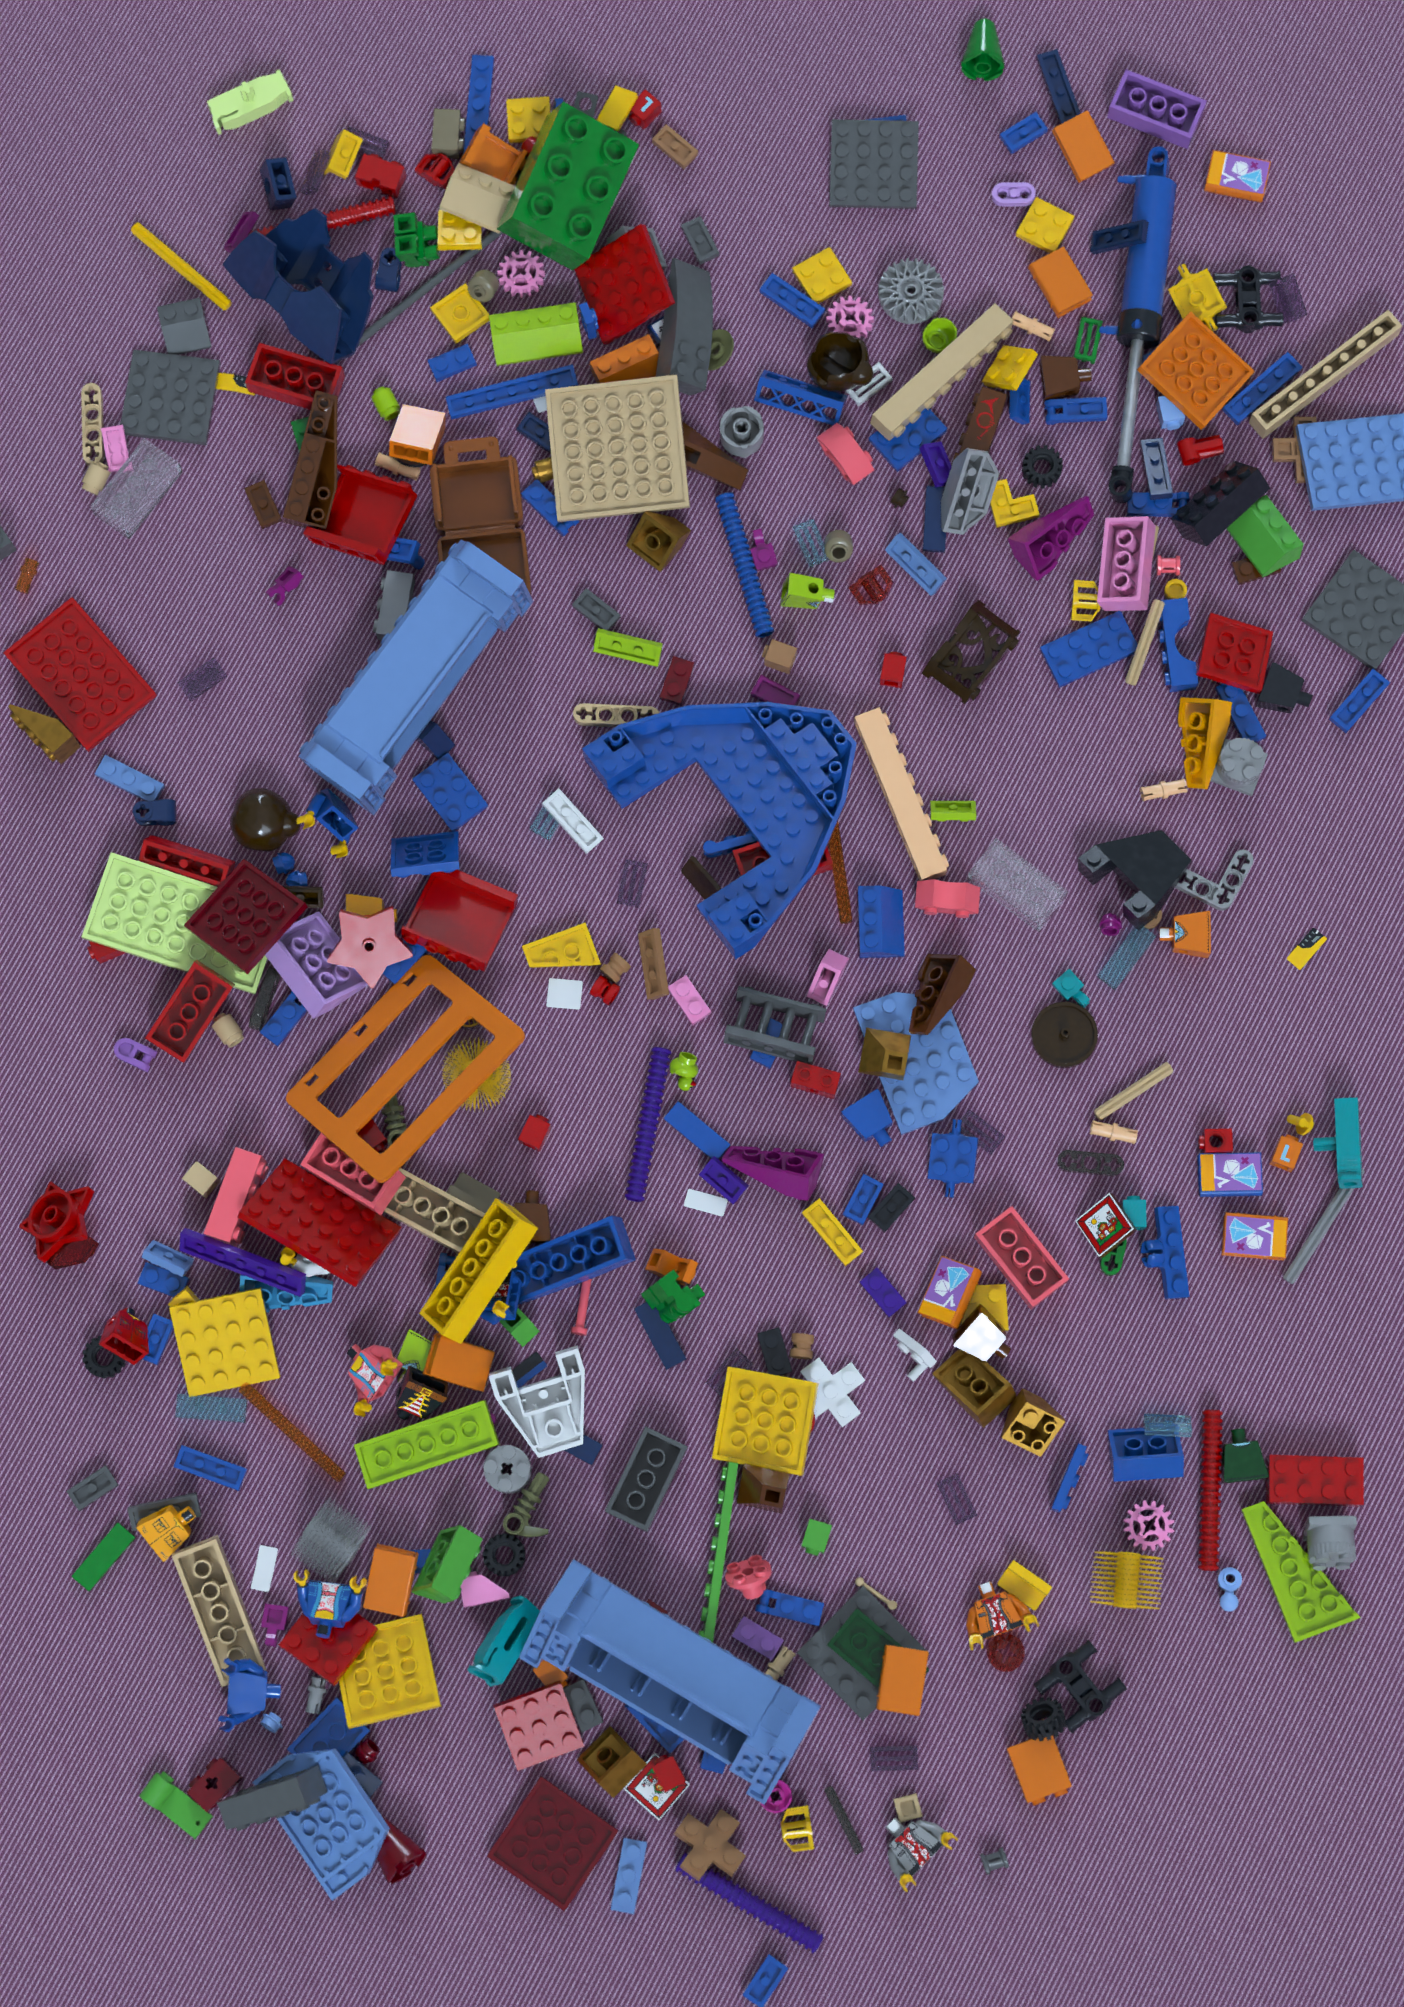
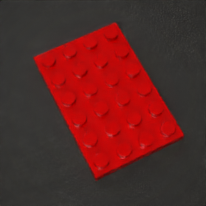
(80, 674)
(319, 1222)

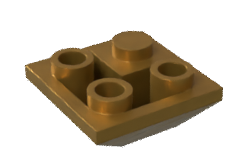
(884, 1054)
(1031, 1423)

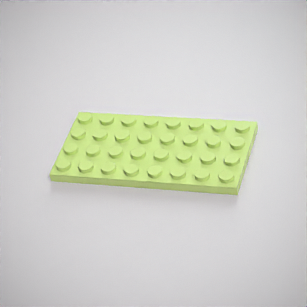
(145, 914)

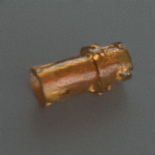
(26, 576)

